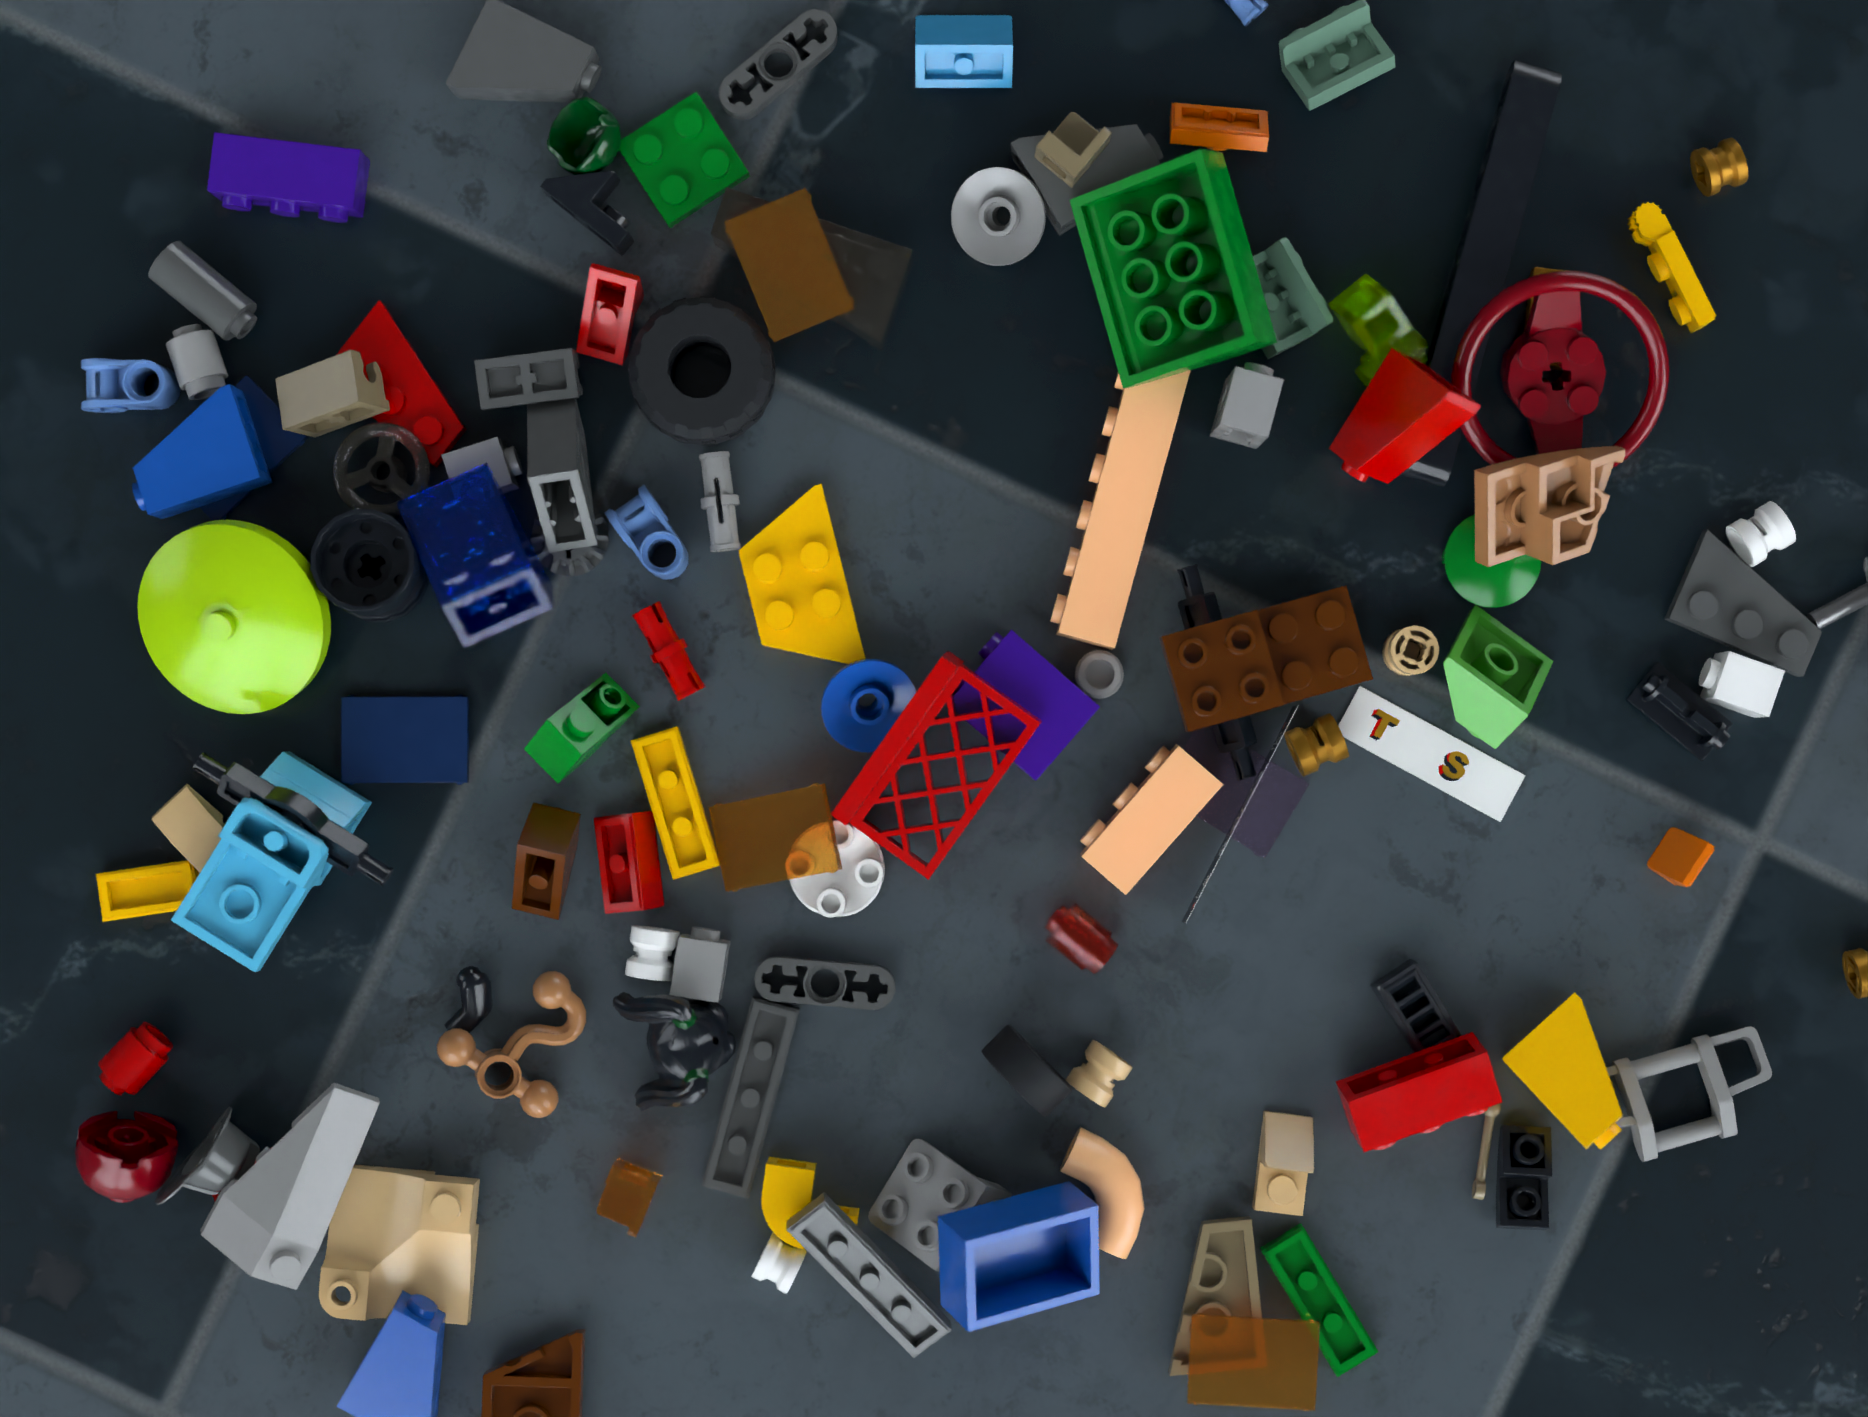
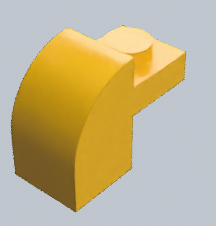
(786, 1191)

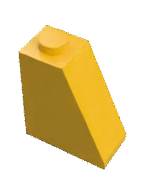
(1569, 1074)

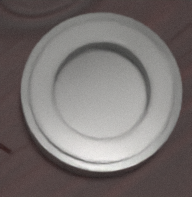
(1099, 674)

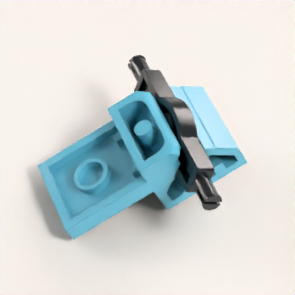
(271, 853)

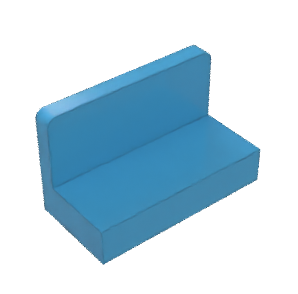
(963, 51)

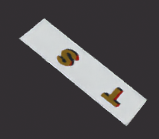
(1430, 754)

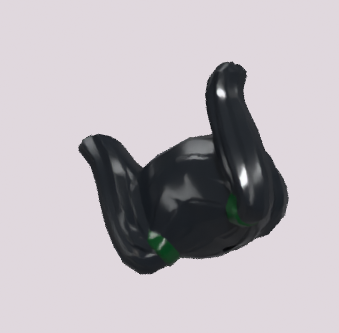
(684, 1045)

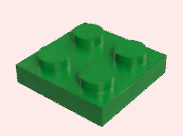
(683, 159)

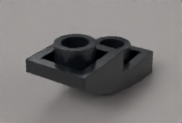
(1523, 1177)

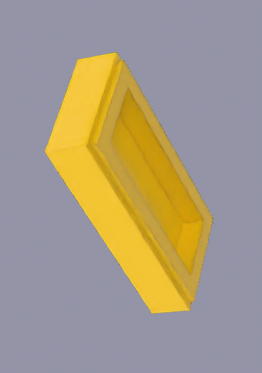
(144, 889)

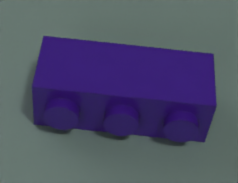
(288, 177)

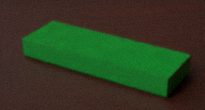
(1319, 1298)

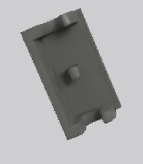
(528, 378)

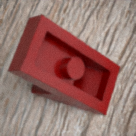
(609, 313)

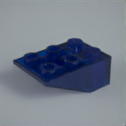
(476, 555)

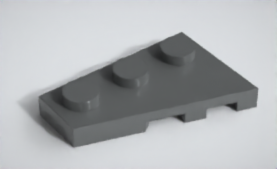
(1740, 610)

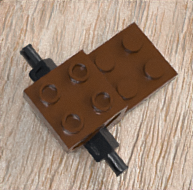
(1258, 660)

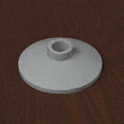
(976, 220)

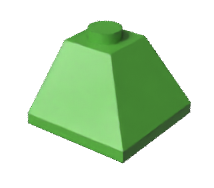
(1492, 677)

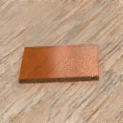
(789, 265)
(775, 837)
(1253, 1362)

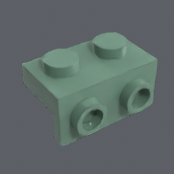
(1334, 55)
(1290, 296)

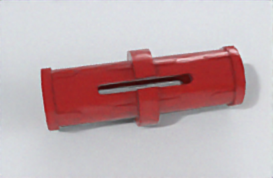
(668, 650)

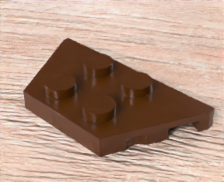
(539, 1381)

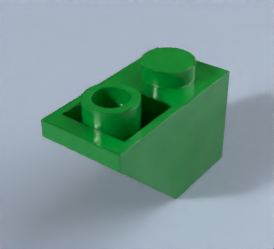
(581, 727)

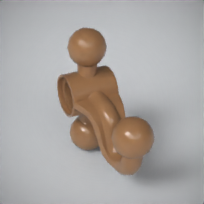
(536, 1097)

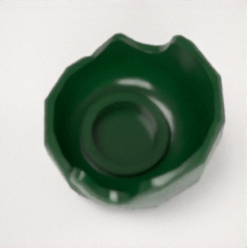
(584, 137)

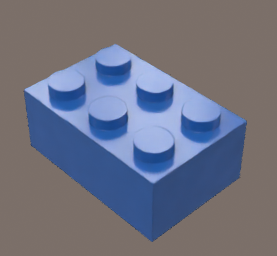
(1018, 1255)

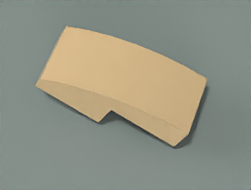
(190, 825)

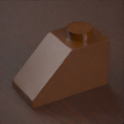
(545, 860)

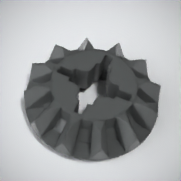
(581, 559)

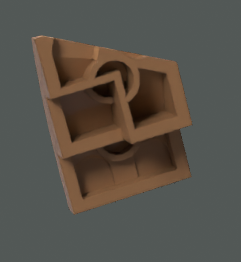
(1542, 504)

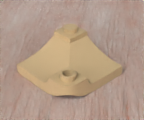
(401, 1234)

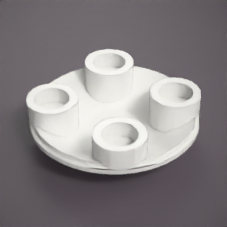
(850, 887)

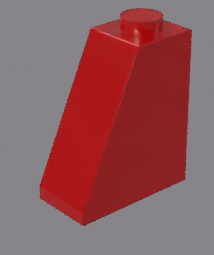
(1399, 419)

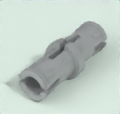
(717, 468)

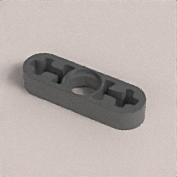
(812, 50)
(789, 968)

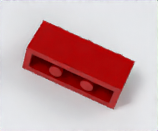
(1419, 1092)

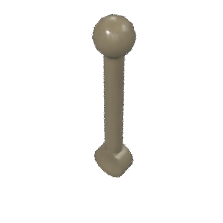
(1479, 1183)

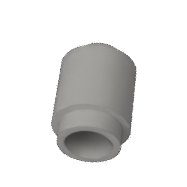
(197, 361)

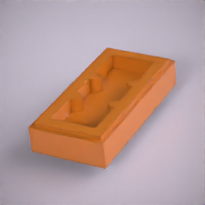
(1219, 127)

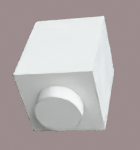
(1740, 684)

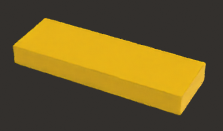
(675, 802)

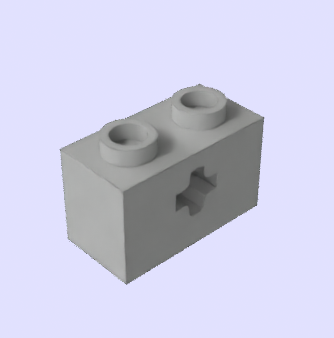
(1247, 405)

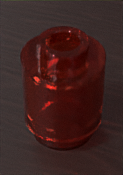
(1080, 938)

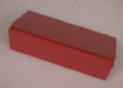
(629, 862)

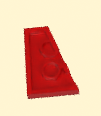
(411, 391)

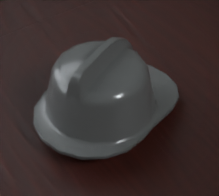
(214, 1162)

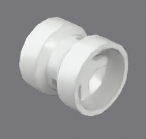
(1761, 534)
(652, 952)

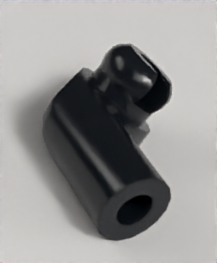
(475, 999)

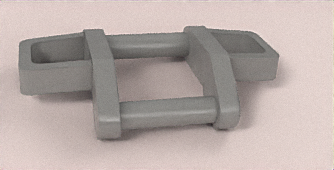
(1703, 1053)

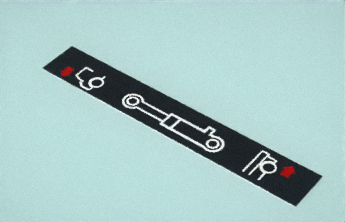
(1239, 814)

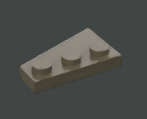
(1219, 1281)

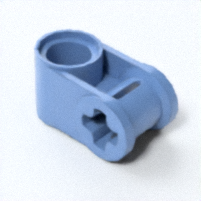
(119, 385)
(644, 528)

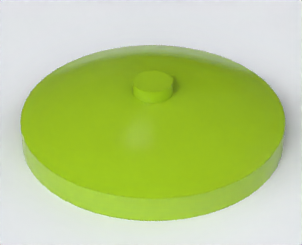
(233, 616)

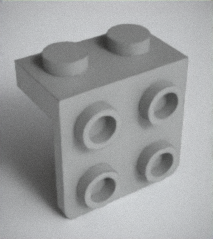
(921, 1190)

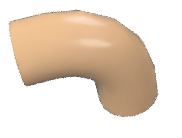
(1114, 1187)

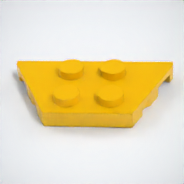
(801, 584)

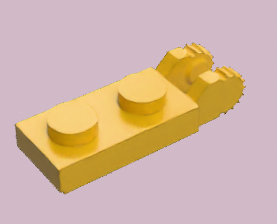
(1671, 264)

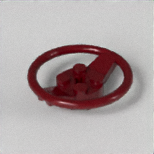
(1556, 336)

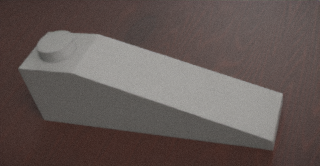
(284, 1203)

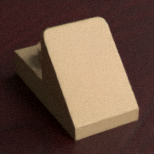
(1283, 1163)

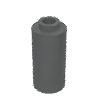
(203, 291)

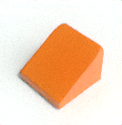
(1680, 857)

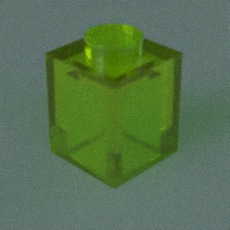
(1370, 315)

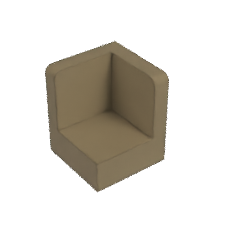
(1072, 148)

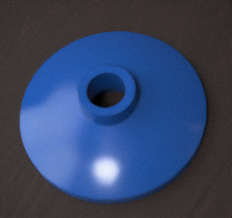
(861, 726)

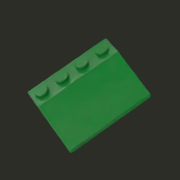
(1173, 268)

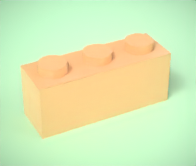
(1149, 817)

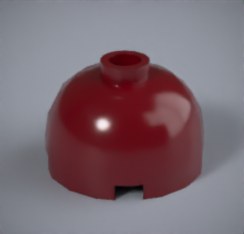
(125, 1155)

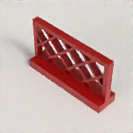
(901, 741)

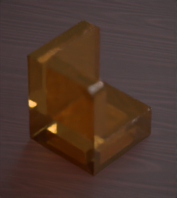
(628, 1195)

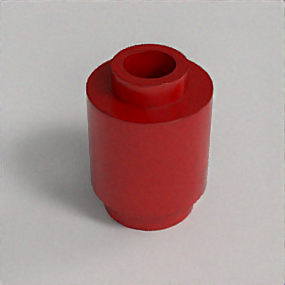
(134, 1059)

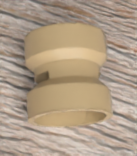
(1402, 655)
(1097, 1076)

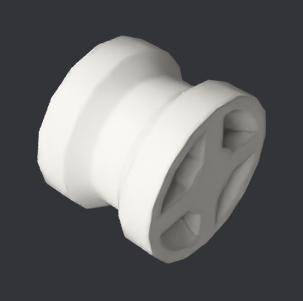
(779, 1263)

